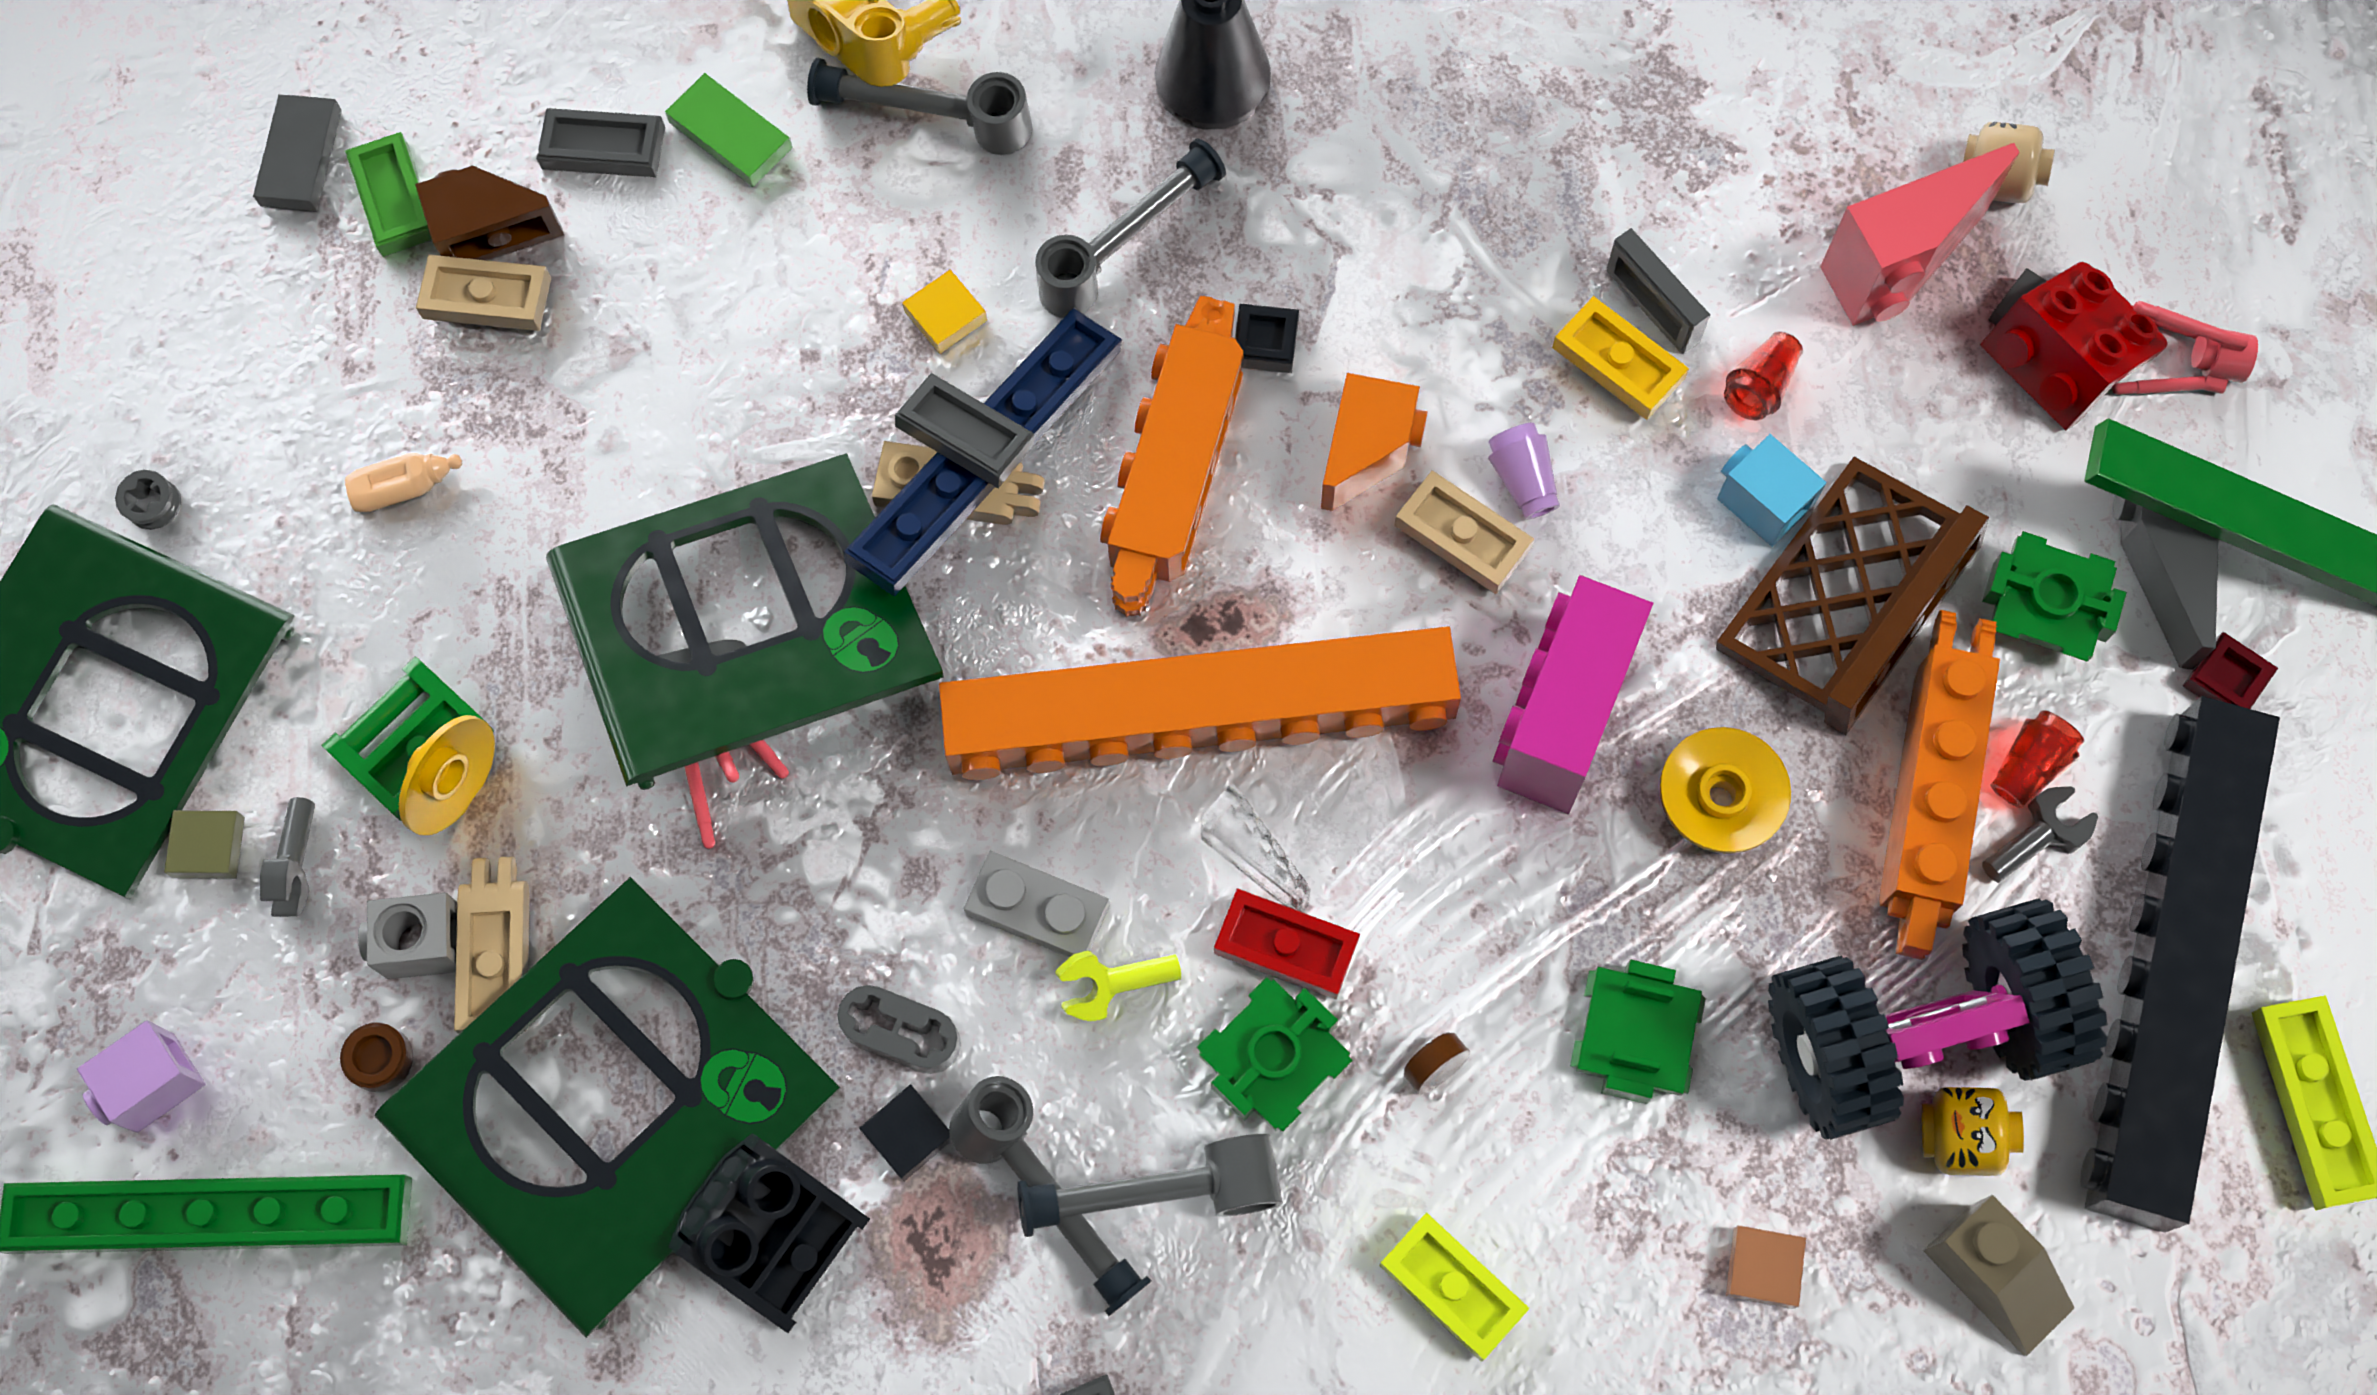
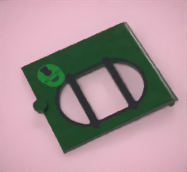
(49, 599)
(682, 713)
(607, 1235)

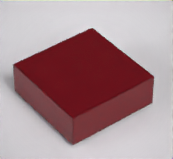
(2231, 674)

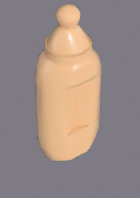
(397, 480)

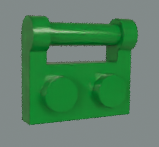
(386, 766)

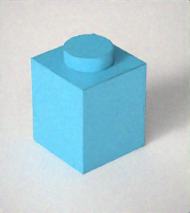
(1769, 488)

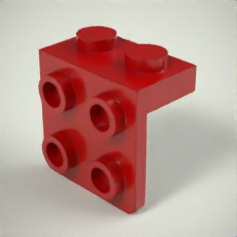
(2072, 342)

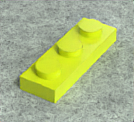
(2319, 1101)

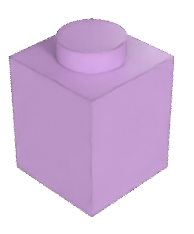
(139, 1078)

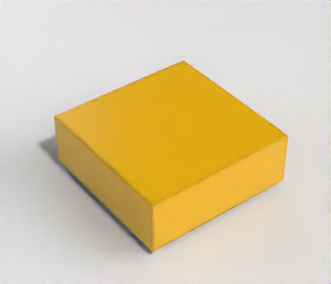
(945, 311)

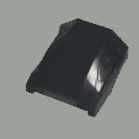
(764, 1229)

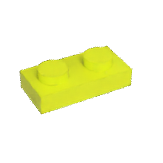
(1454, 1287)

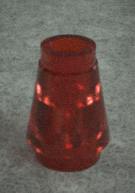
(1763, 377)
(2037, 757)

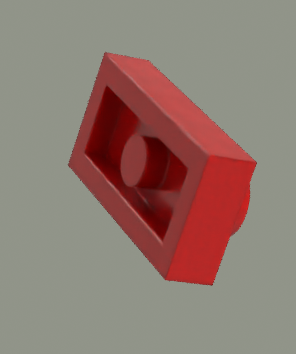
(1286, 943)

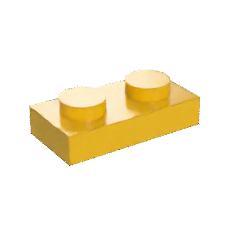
(1620, 358)

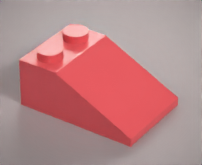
(1904, 235)

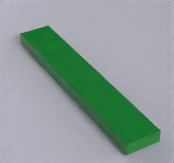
(2233, 509)
(205, 1214)

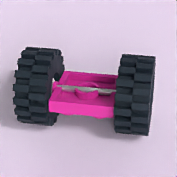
(2026, 1001)

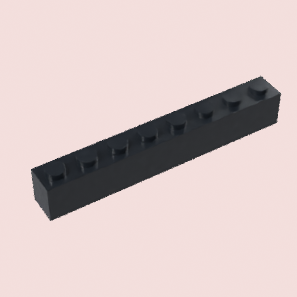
(2181, 966)

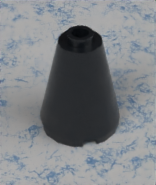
(1212, 64)

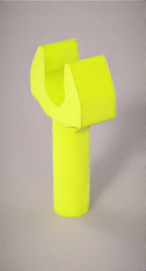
(1112, 981)

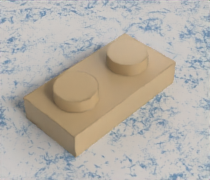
(483, 292)
(1464, 532)

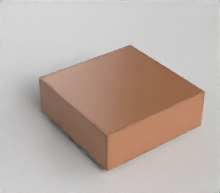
(1766, 1267)

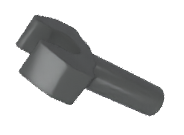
(2043, 832)
(283, 878)

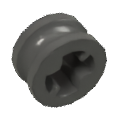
(138, 486)

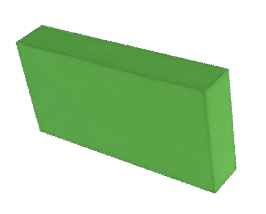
(728, 129)
(388, 193)

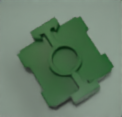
(2054, 597)
(1638, 1031)
(1274, 1054)

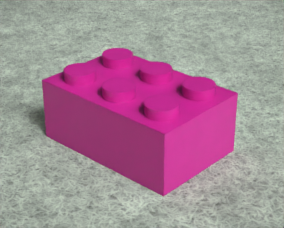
(1569, 692)

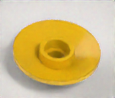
(1742, 767)
(446, 775)

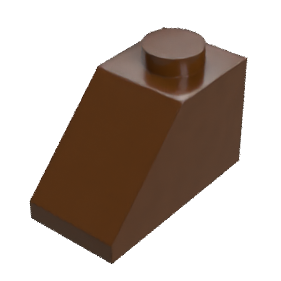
(484, 214)

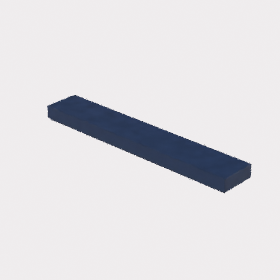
(945, 492)

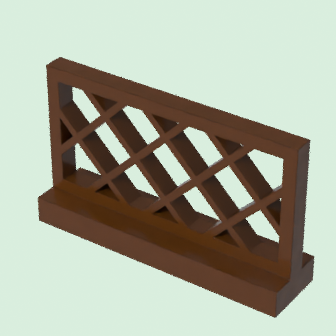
(1892, 628)

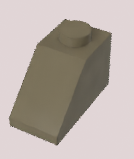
(2003, 1273)

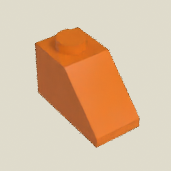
(1370, 436)

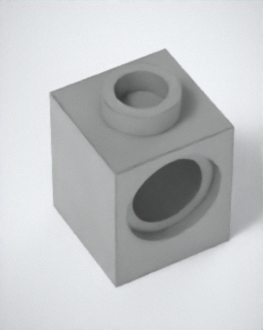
(391, 917)

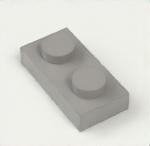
(1036, 905)

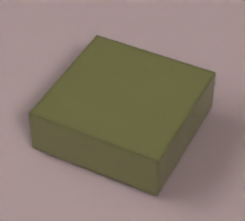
(204, 844)

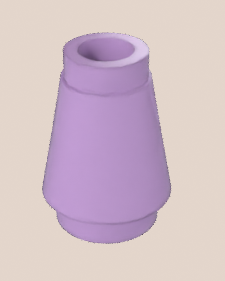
(1525, 468)

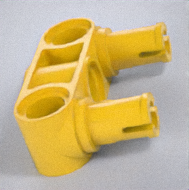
(873, 34)

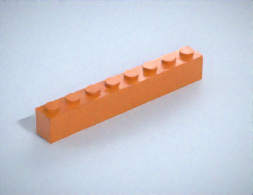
(1199, 702)

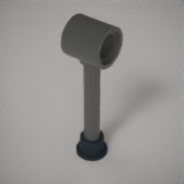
(985, 97)
(1076, 256)
(984, 1145)
(1237, 1177)

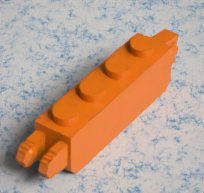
(1175, 456)
(1939, 784)

